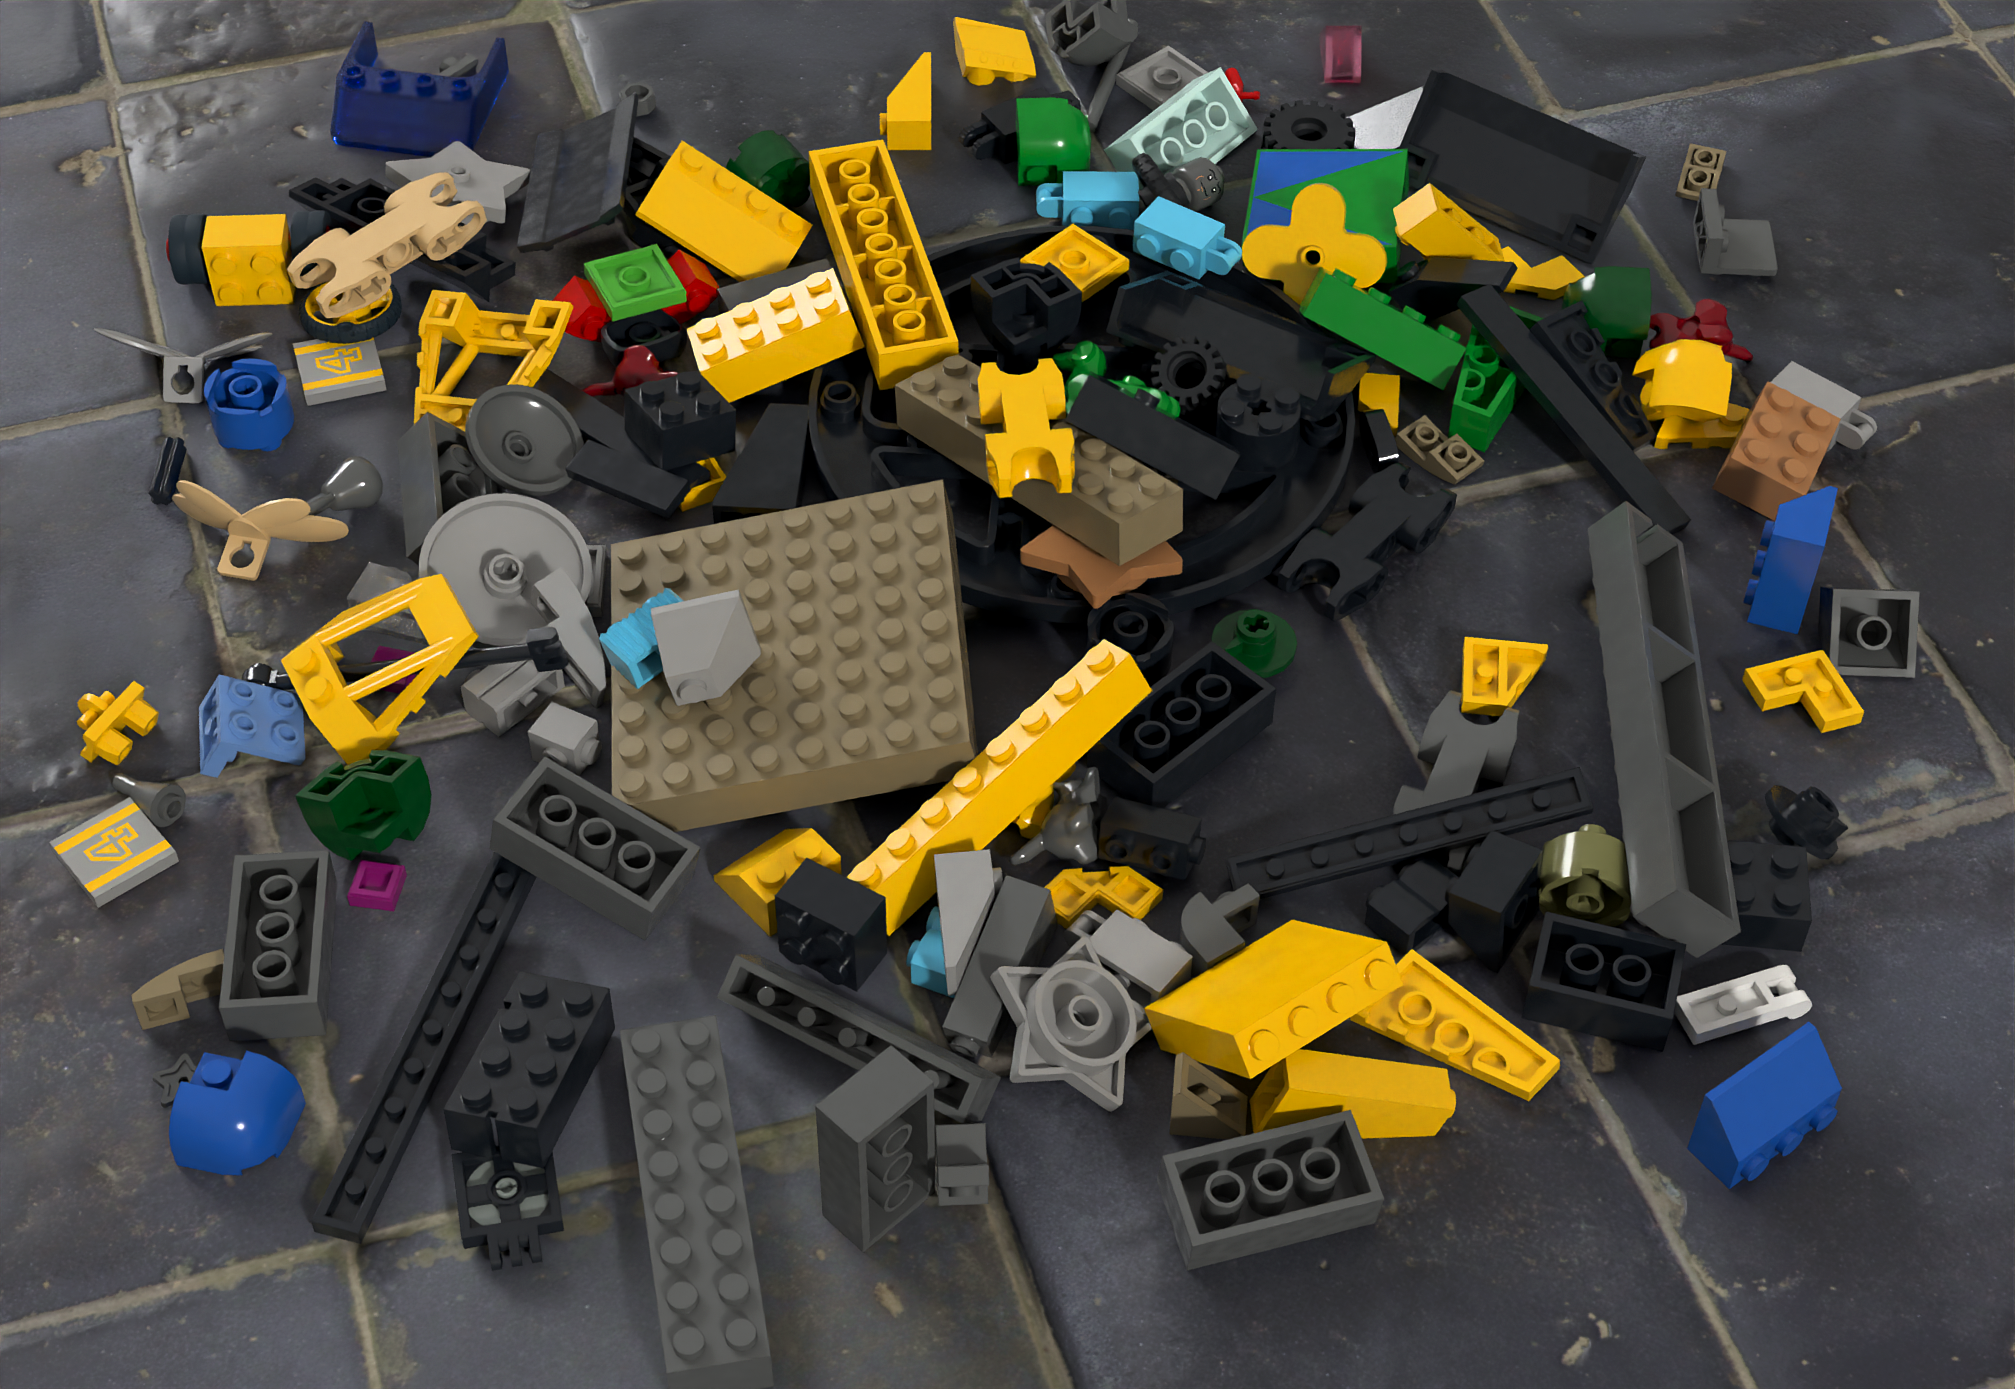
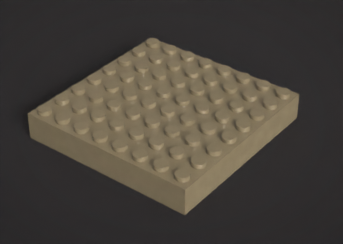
(854, 673)

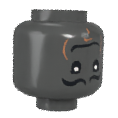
(1201, 182)

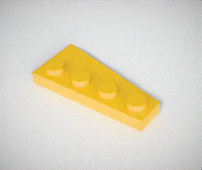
(1458, 1029)

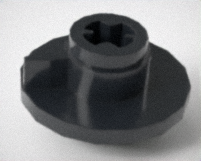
(1805, 820)

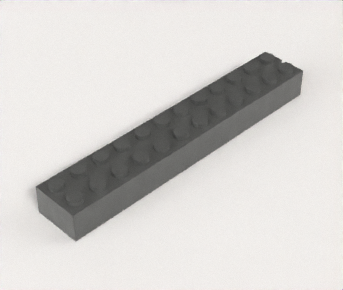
(1661, 734)

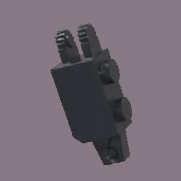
(997, 128)

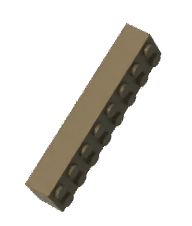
(1113, 501)

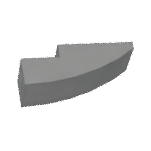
(564, 609)

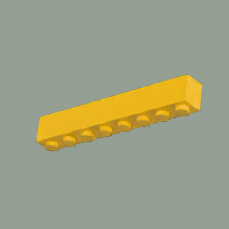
(1004, 778)

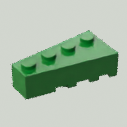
(1382, 328)
(1485, 390)

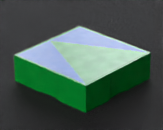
(1367, 179)

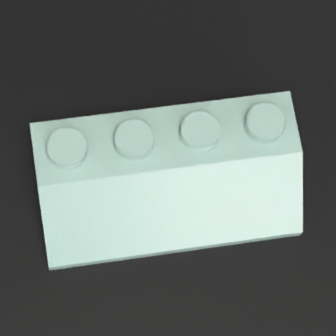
(1194, 123)

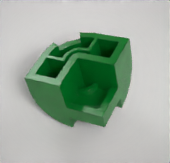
(1050, 140)

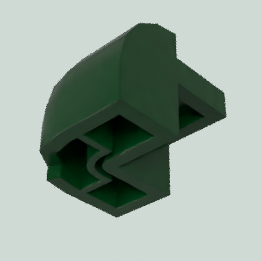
(1616, 305)
(367, 803)

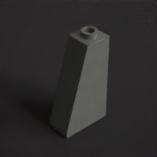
(1013, 936)

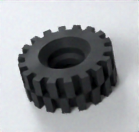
(1308, 128)

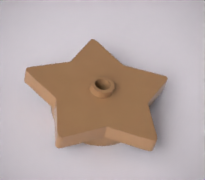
(1093, 573)

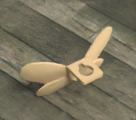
(277, 519)

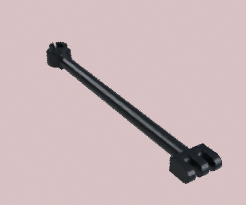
(541, 646)

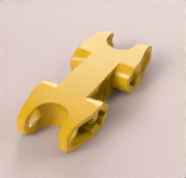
(1027, 444)

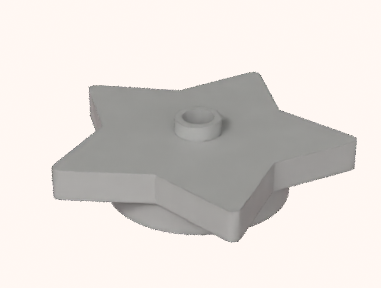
(472, 175)
(1072, 1023)

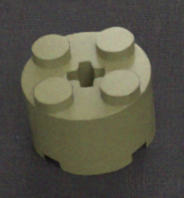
(1586, 877)

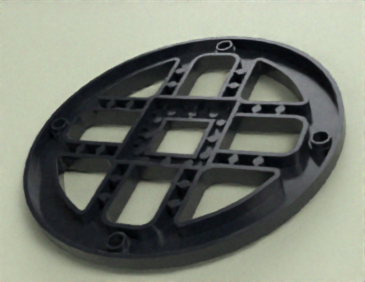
(861, 454)

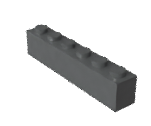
(853, 1032)

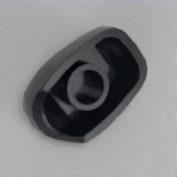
(653, 329)

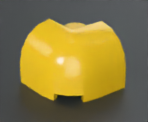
(1685, 381)

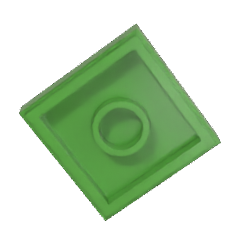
(635, 282)

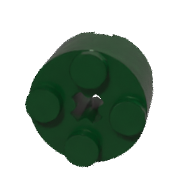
(773, 168)

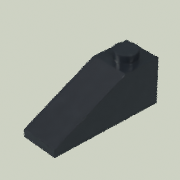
(1439, 282)

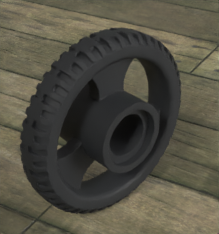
(1156, 183)

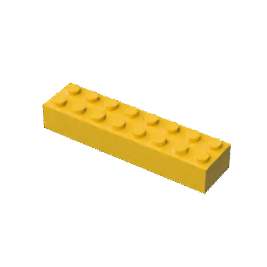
(881, 261)

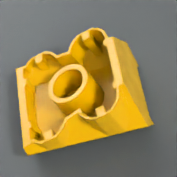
(992, 52)

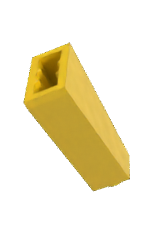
(1382, 1095)

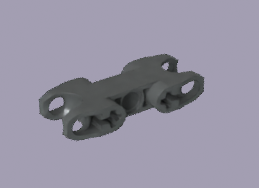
(1462, 758)

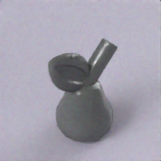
(351, 486)

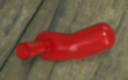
(1235, 80)

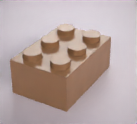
(1776, 451)

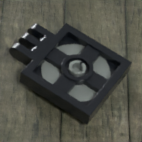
(506, 1205)

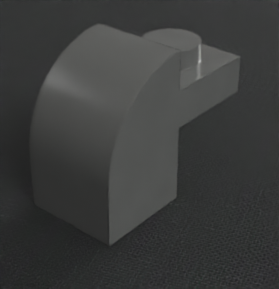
(1212, 930)
(962, 1164)

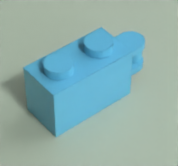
(1091, 199)
(1184, 240)

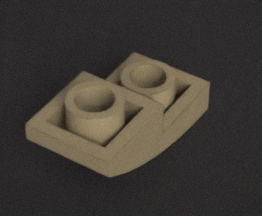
(1700, 170)
(1443, 457)

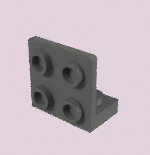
(1731, 244)

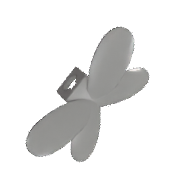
(174, 359)

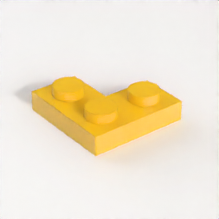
(1807, 680)

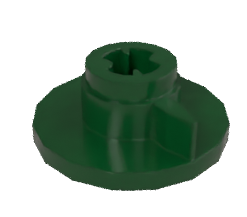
(1257, 640)

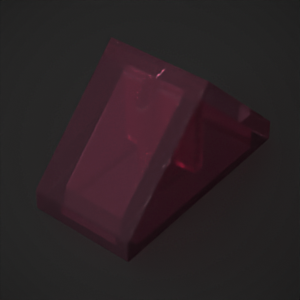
(1341, 53)

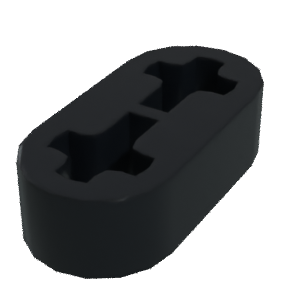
(1378, 439)

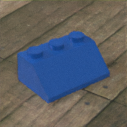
(1790, 561)
(1766, 1108)

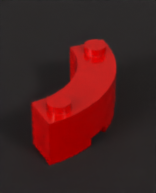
(590, 315)

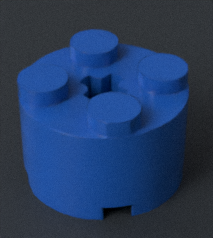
(249, 405)

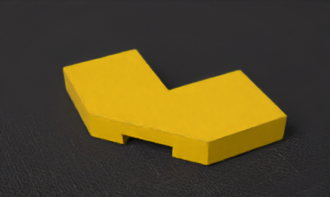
(1546, 279)
(1113, 889)

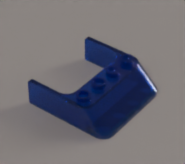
(411, 109)

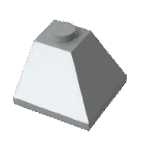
(704, 645)

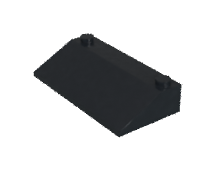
(1518, 165)
(1246, 336)

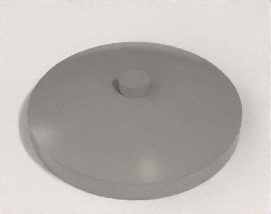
(494, 555)

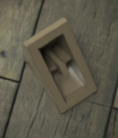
(1205, 1103)

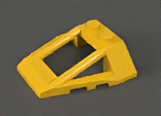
(460, 321)
(334, 704)

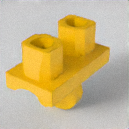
(106, 717)

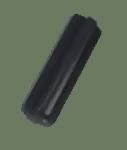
(167, 470)

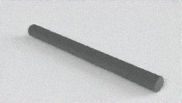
(1106, 85)

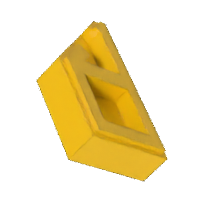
(1380, 392)

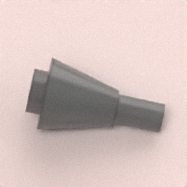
(158, 801)

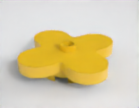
(1315, 225)

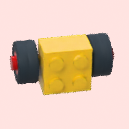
(242, 254)

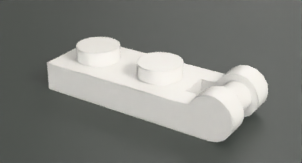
(1741, 1004)

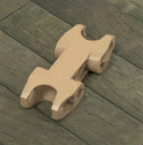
(363, 261)

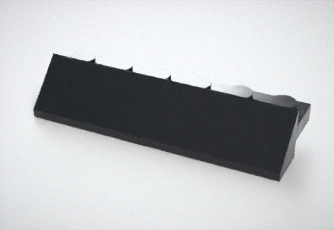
(356, 206)

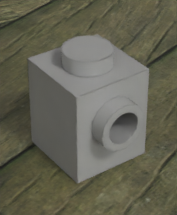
(565, 738)

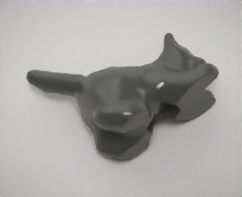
(1070, 826)

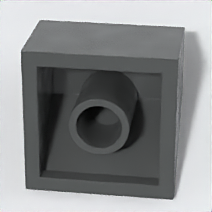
(1869, 630)

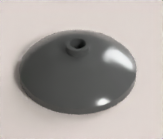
(531, 426)

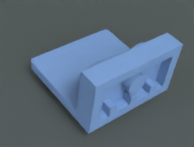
(251, 721)

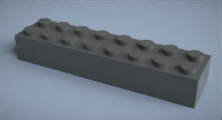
(695, 1208)

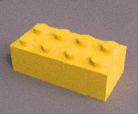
(775, 336)

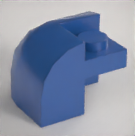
(234, 1113)

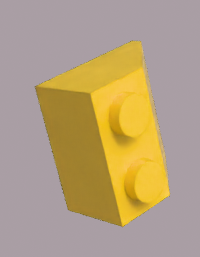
(763, 872)

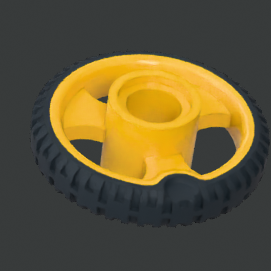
(355, 325)

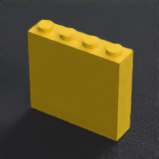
(1273, 997)

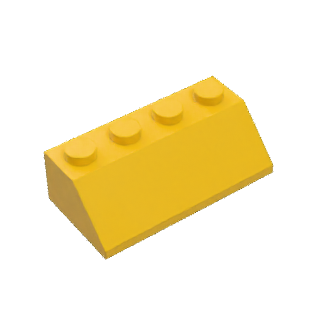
(722, 217)

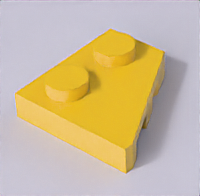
(1717, 432)
(1497, 673)

